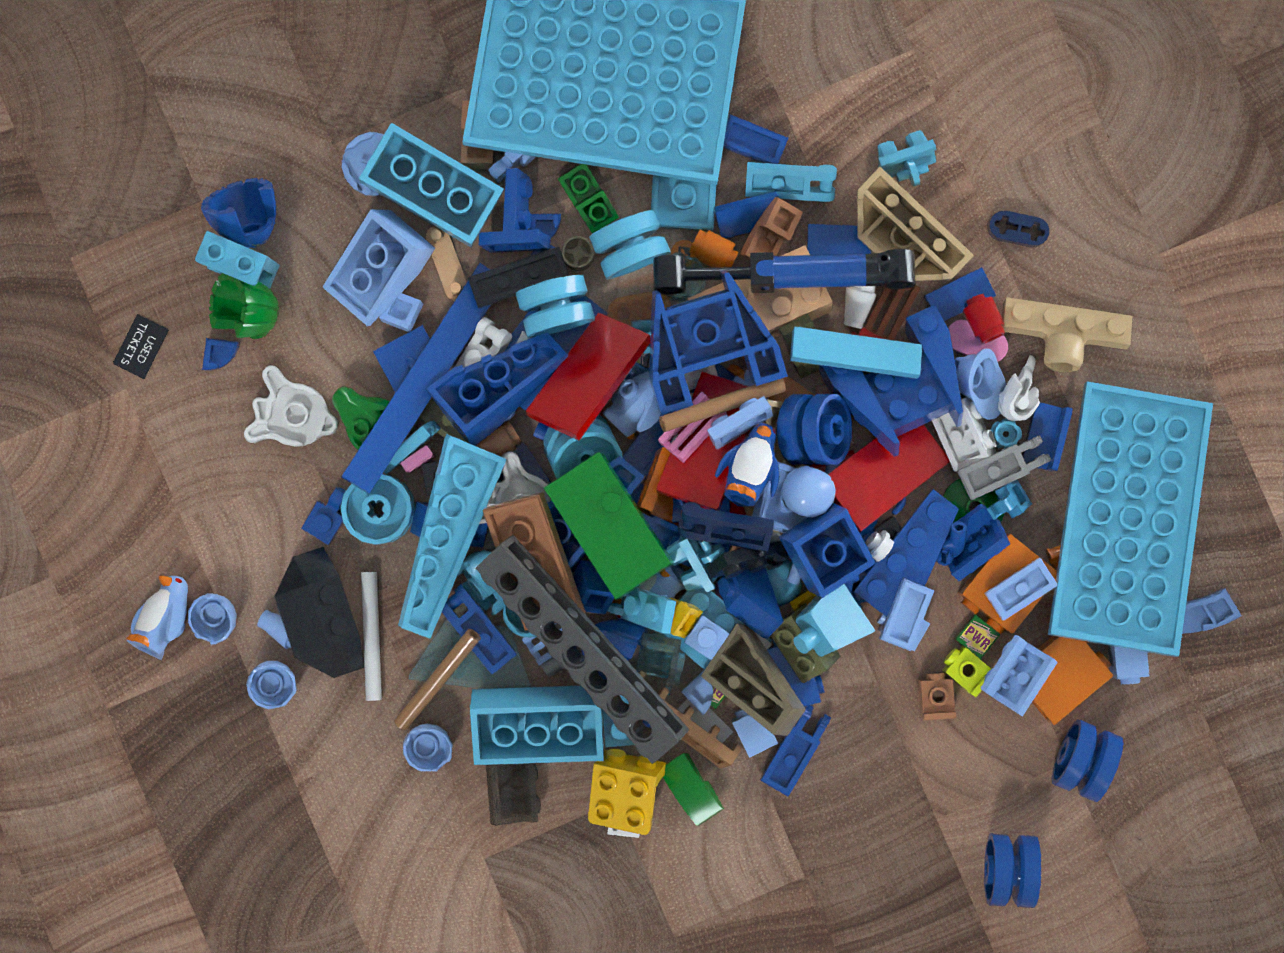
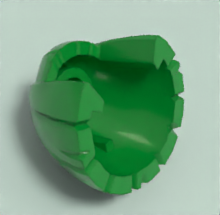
(242, 307)

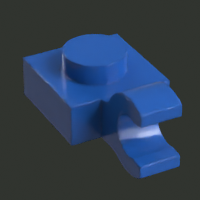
(325, 519)

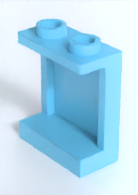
(236, 260)

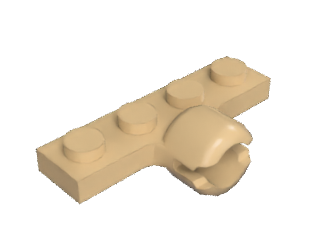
(1066, 330)

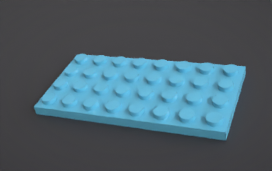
(1131, 519)

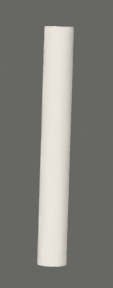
(371, 636)

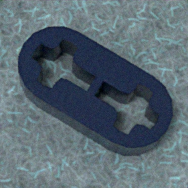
(1019, 221)

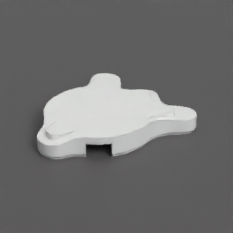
(290, 413)
(516, 483)

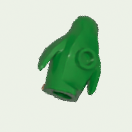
(357, 413)

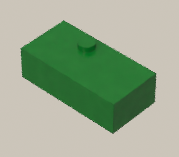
(608, 525)

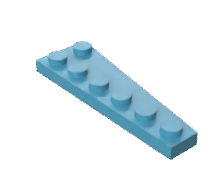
(455, 507)

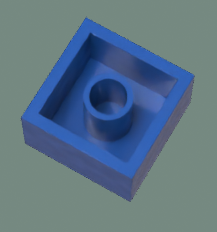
(827, 550)

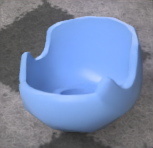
(808, 491)
(212, 618)
(271, 684)
(427, 747)

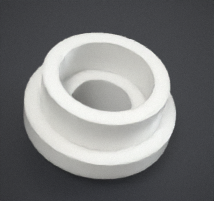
(879, 544)

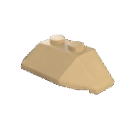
(895, 220)

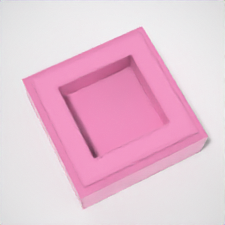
(416, 460)

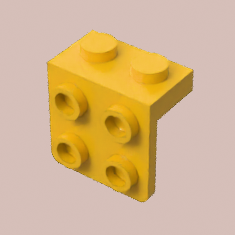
(624, 791)

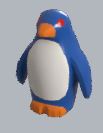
(751, 467)

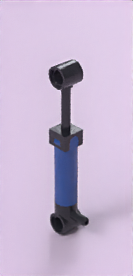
(768, 272)

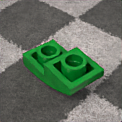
(588, 197)
(691, 790)

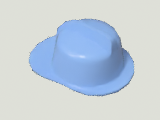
(981, 381)

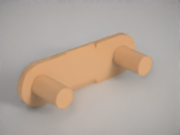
(446, 262)

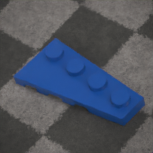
(912, 553)

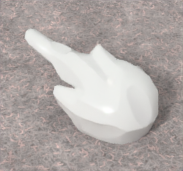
(1015, 400)

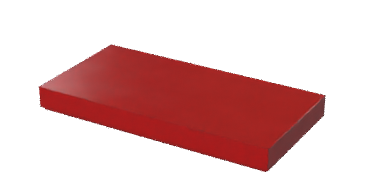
(588, 376)
(696, 477)
(876, 480)

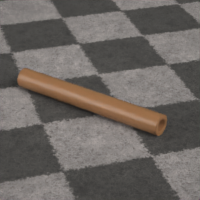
(719, 404)
(437, 679)

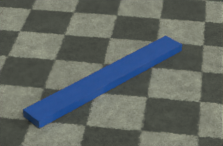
(412, 394)

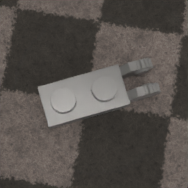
(1000, 468)

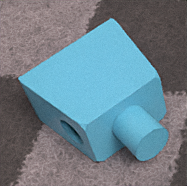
(831, 623)

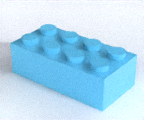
(431, 185)
(535, 725)

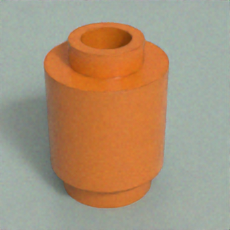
(713, 249)

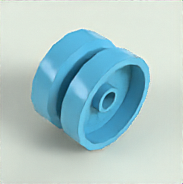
(629, 243)
(554, 301)
(567, 453)
(365, 524)

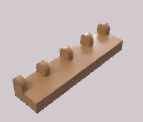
(701, 740)

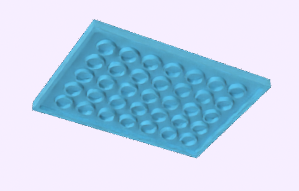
(608, 83)

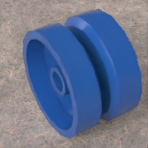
(814, 429)
(1087, 760)
(1012, 870)

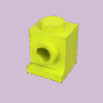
(954, 668)

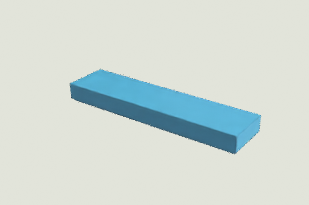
(856, 352)

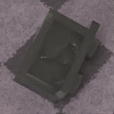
(512, 793)

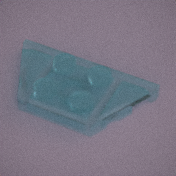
(471, 671)

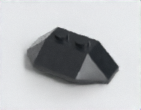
(318, 615)

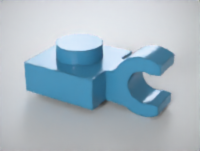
(1010, 500)

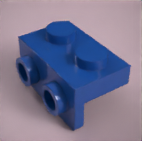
(983, 541)

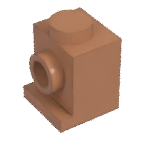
(936, 710)

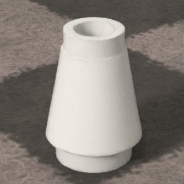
(858, 304)

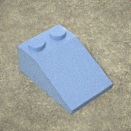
(377, 265)

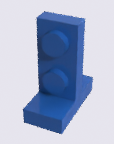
(516, 219)

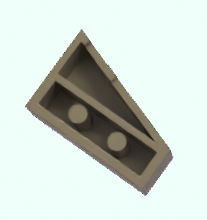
(754, 682)

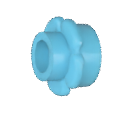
(1006, 425)

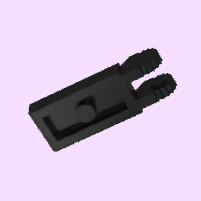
(735, 562)

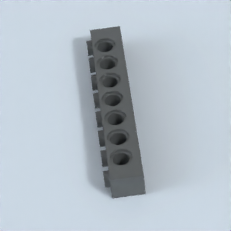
(598, 651)

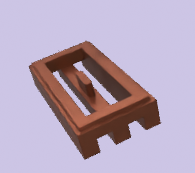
(913, 293)

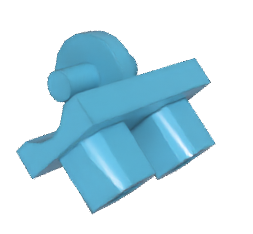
(910, 161)
(689, 550)

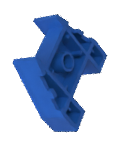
(707, 334)
(897, 403)

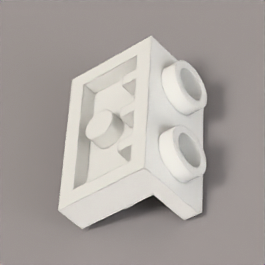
(967, 442)

